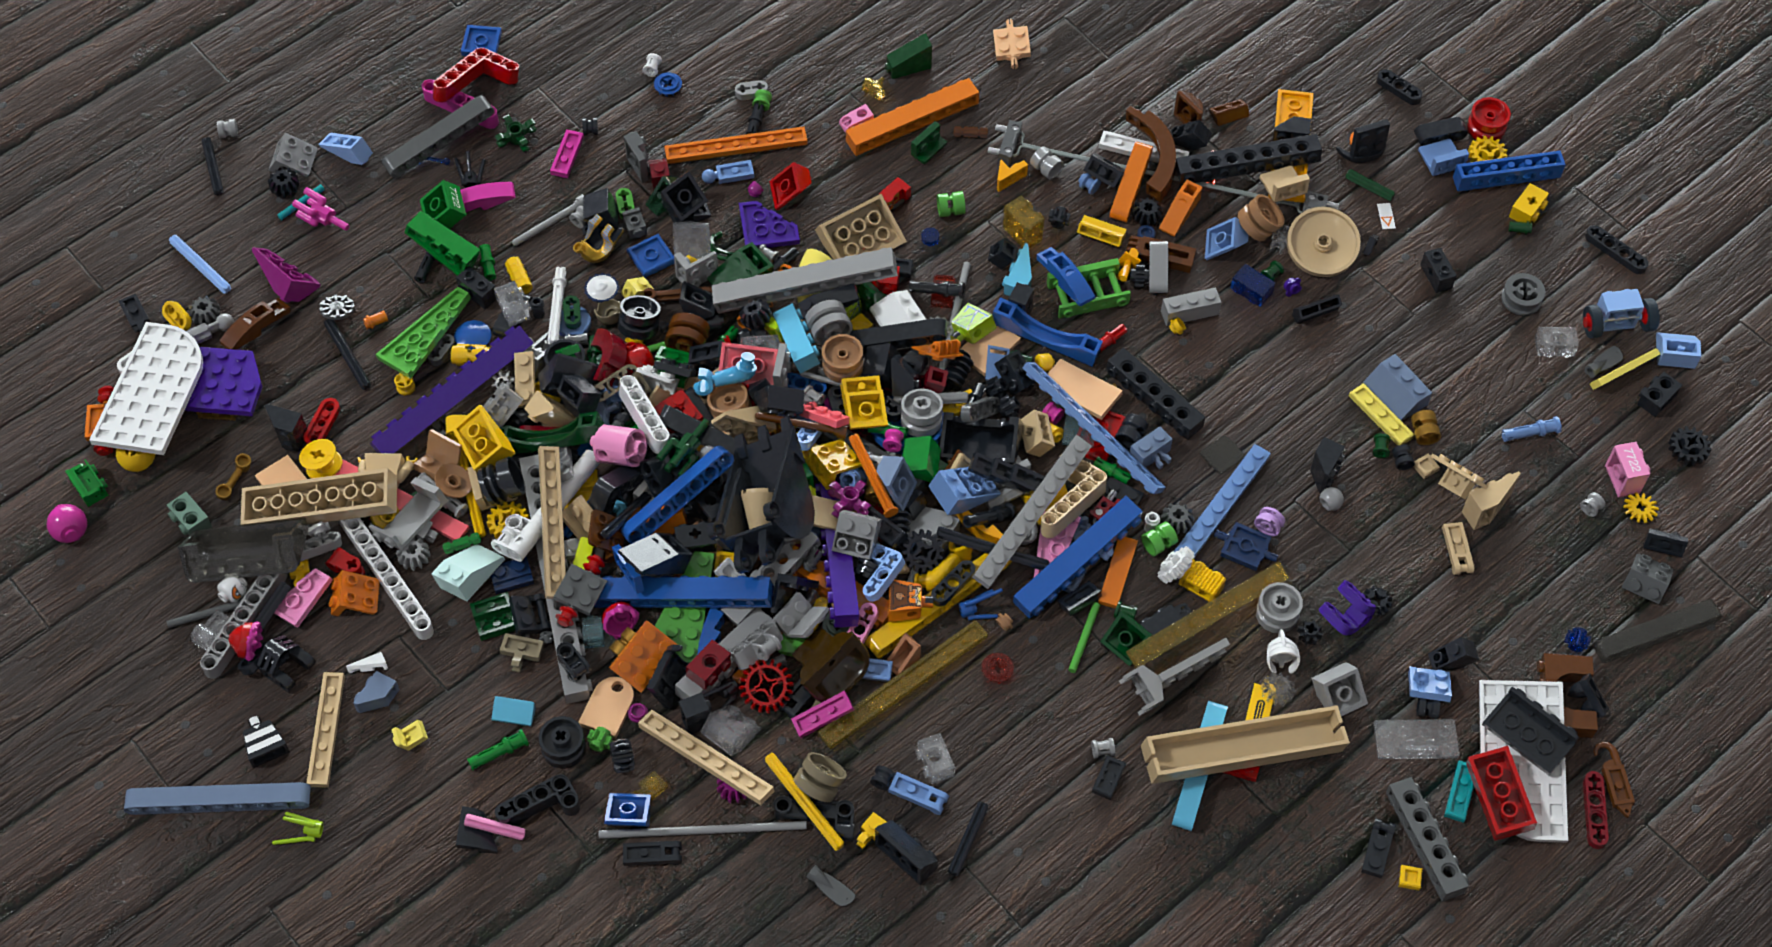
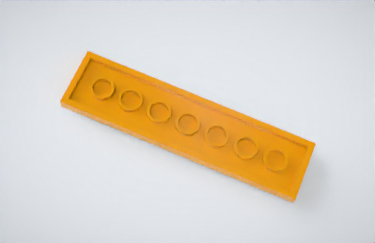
(1298, 105)

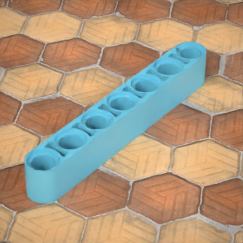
(1194, 786)

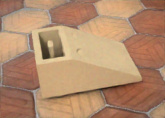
(1484, 503)

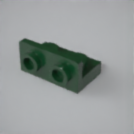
(927, 143)

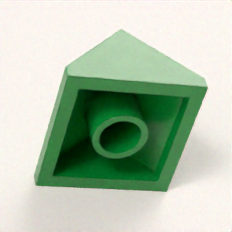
(922, 457)

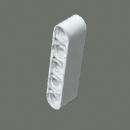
(643, 413)

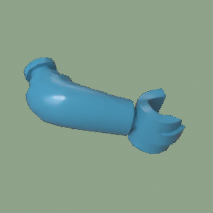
(741, 372)

